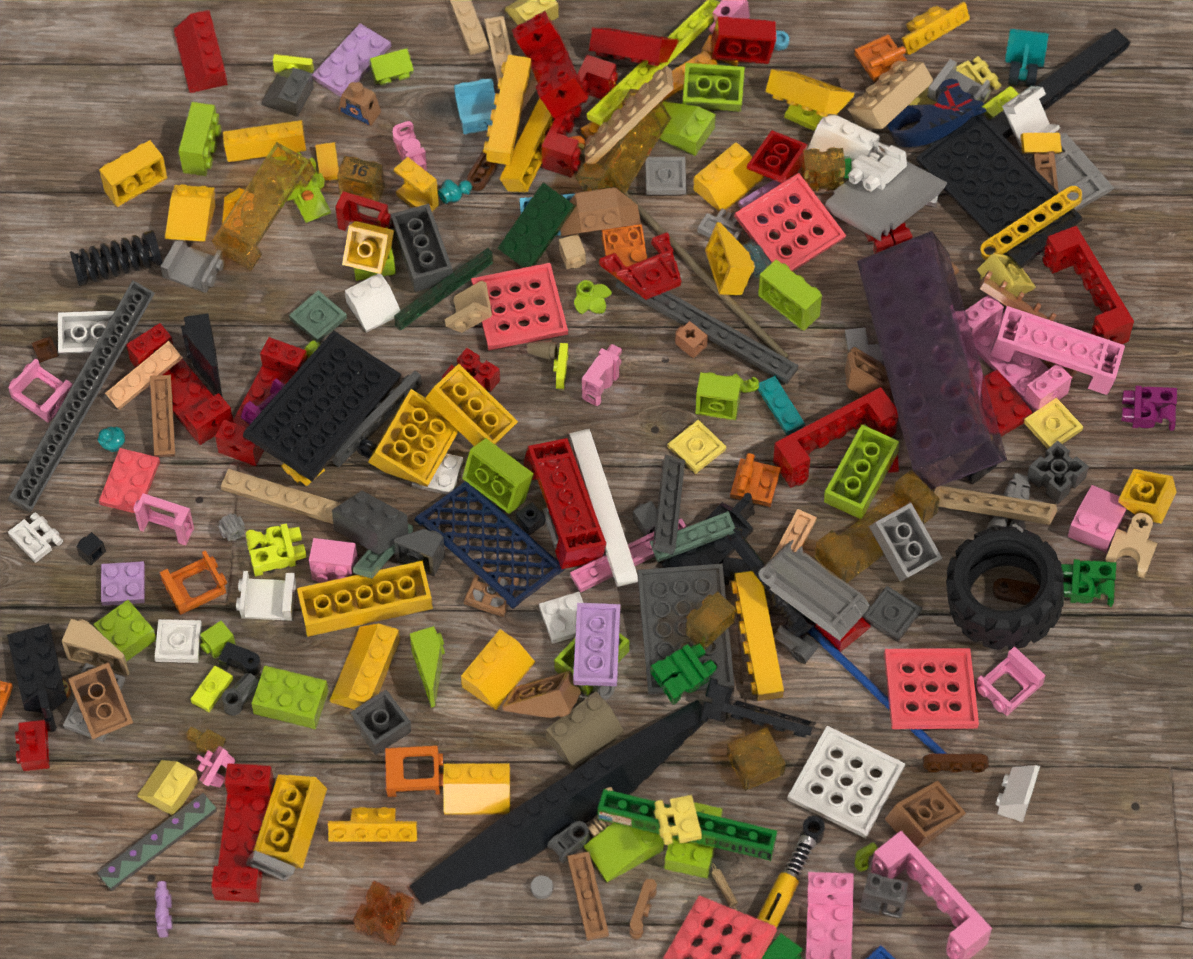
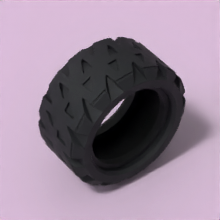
(998, 549)

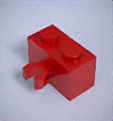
(33, 745)

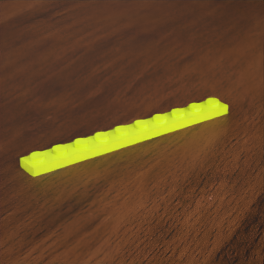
(643, 73)

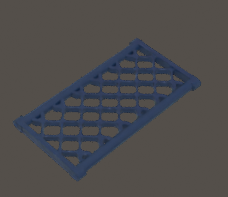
(477, 564)

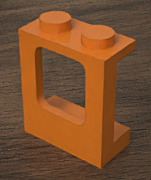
(178, 592)
(395, 772)

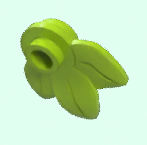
(593, 299)

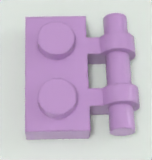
(164, 901)

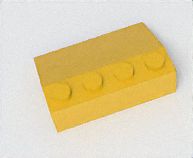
(414, 441)

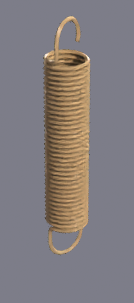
(724, 887)

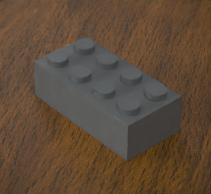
(421, 247)

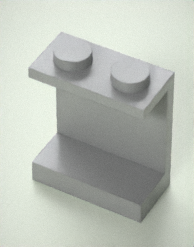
(980, 92)
(191, 266)

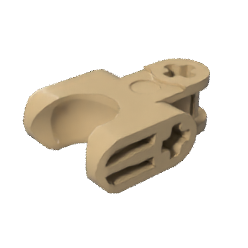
(1134, 543)

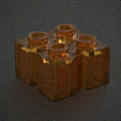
(379, 901)

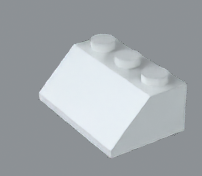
(841, 133)
(81, 330)

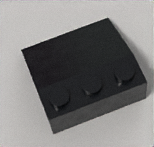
(201, 348)

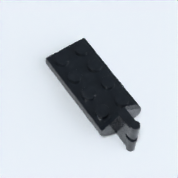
(716, 550)
(38, 671)
(724, 704)

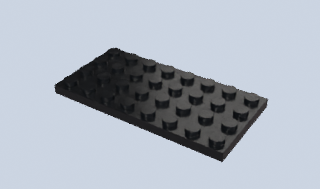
(994, 184)
(322, 405)

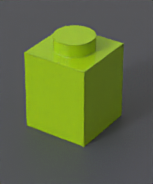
(215, 639)

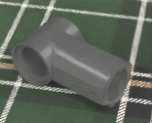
(800, 647)
(241, 693)

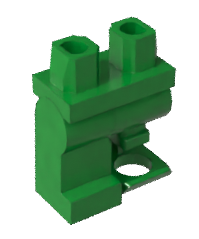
(1085, 576)

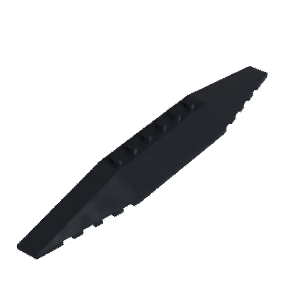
(571, 799)

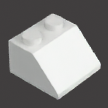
(372, 302)
(1017, 792)

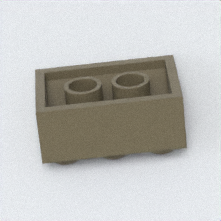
(584, 731)

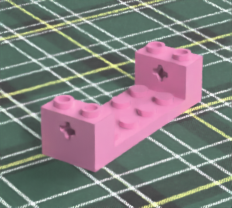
(1058, 345)
(1024, 372)
(829, 917)
(971, 930)

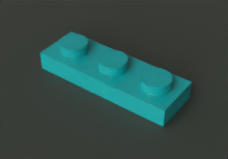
(781, 405)

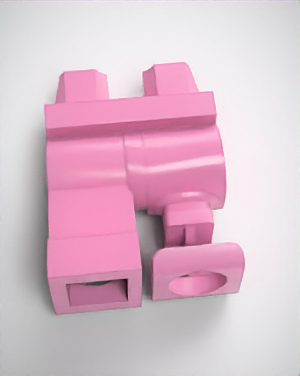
(408, 145)
(601, 374)

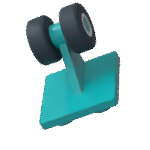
(1026, 49)

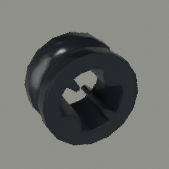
(366, 448)

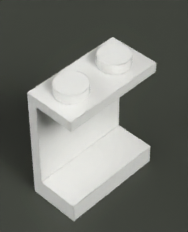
(1027, 113)
(266, 598)

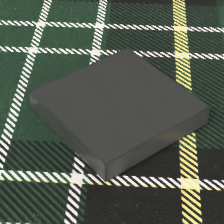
(892, 613)

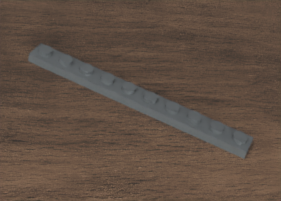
(720, 333)

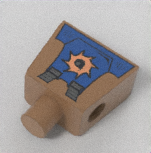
(359, 103)

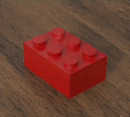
(743, 40)

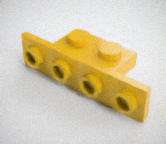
(933, 25)
(373, 826)

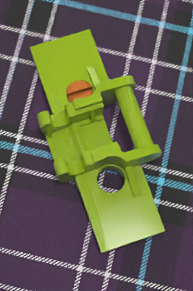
(310, 199)

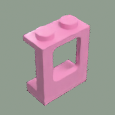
(51, 406)
(181, 523)
(1018, 668)

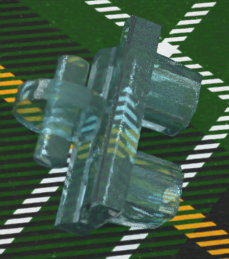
(757, 255)

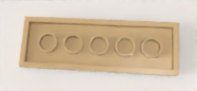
(629, 115)

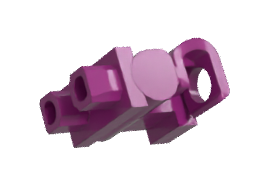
(1145, 406)

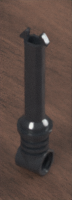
(797, 622)

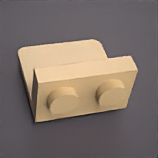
(471, 308)

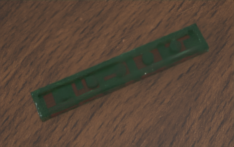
(443, 289)

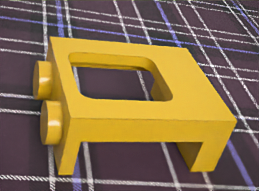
(418, 185)

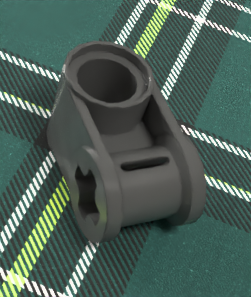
(566, 843)

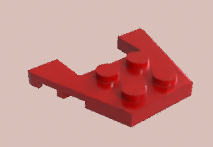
(648, 276)

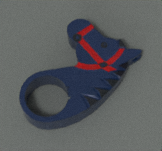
(935, 120)

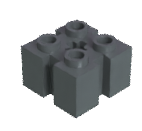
(1057, 472)

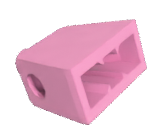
(730, 8)

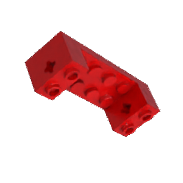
(551, 64)
(561, 152)
(1071, 249)
(272, 356)
(190, 397)
(793, 451)
(566, 502)
(240, 832)

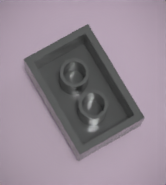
(369, 522)

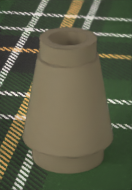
(544, 349)

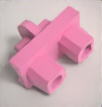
(210, 773)

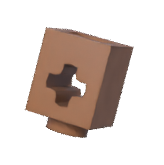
(691, 339)

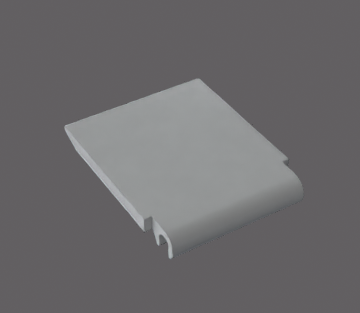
(1077, 170)
(885, 208)
(814, 590)

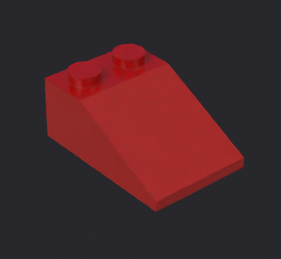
(778, 157)

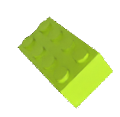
(861, 472)

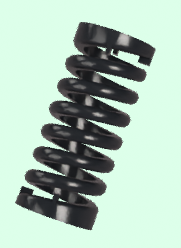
(148, 242)

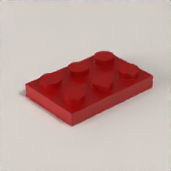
(1006, 403)

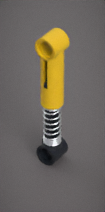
(788, 879)

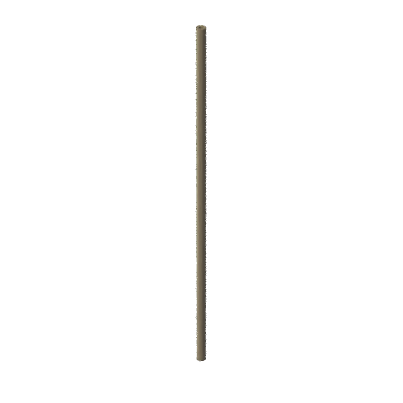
(708, 279)

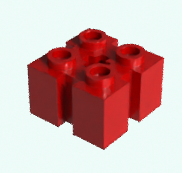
(484, 373)

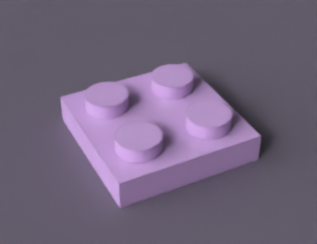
(122, 583)

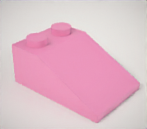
(1097, 519)

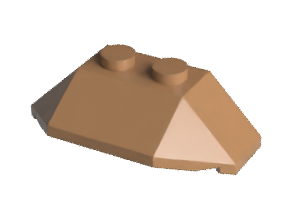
(600, 211)
(865, 374)

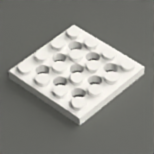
(841, 768)

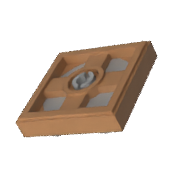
(485, 598)

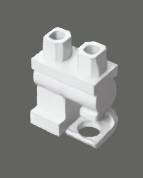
(878, 167)

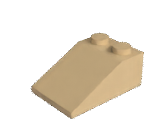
(88, 645)

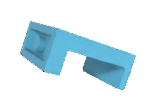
(475, 104)

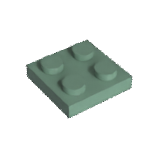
(318, 316)

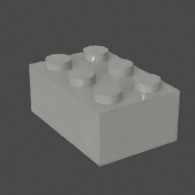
(905, 542)

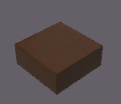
(45, 349)

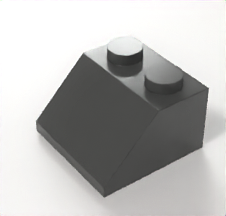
(289, 91)
(421, 546)
(381, 722)

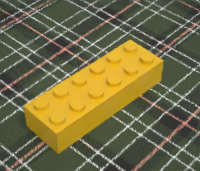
(364, 600)

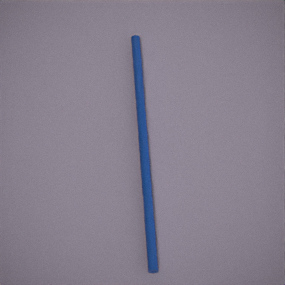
(870, 686)

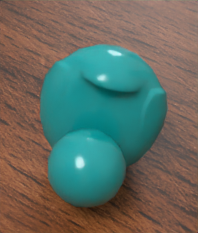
(451, 192)
(111, 438)

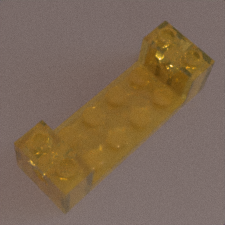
(627, 154)
(261, 204)
(857, 546)

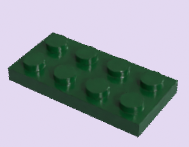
(536, 226)

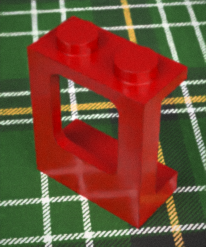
(348, 211)

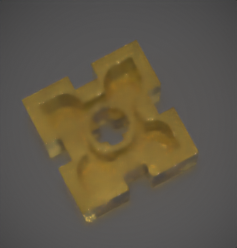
(823, 168)

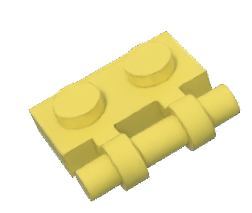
(980, 67)
(684, 817)

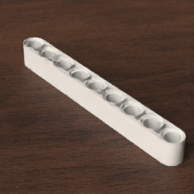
(602, 502)

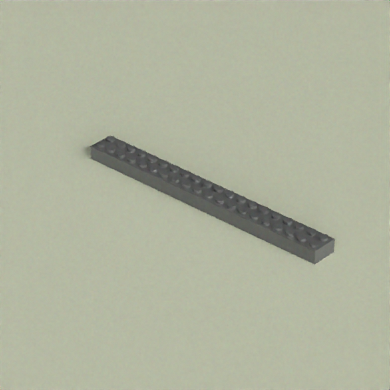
(81, 396)

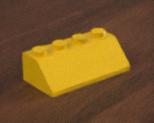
(807, 92)
(259, 140)
(470, 407)
(366, 665)
(291, 818)

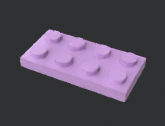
(351, 59)
(596, 644)

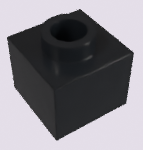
(532, 523)
(90, 548)

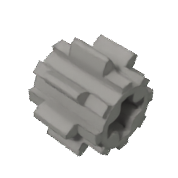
(231, 527)

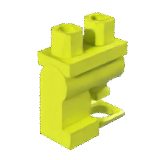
(279, 551)

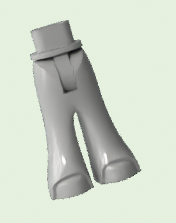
(1016, 488)

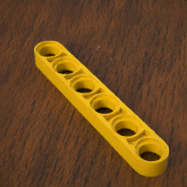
(1034, 226)

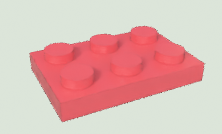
(129, 479)

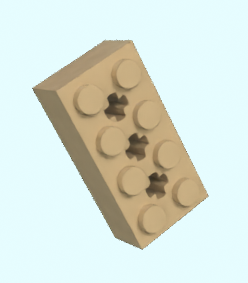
(890, 94)

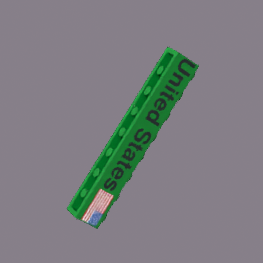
(715, 830)

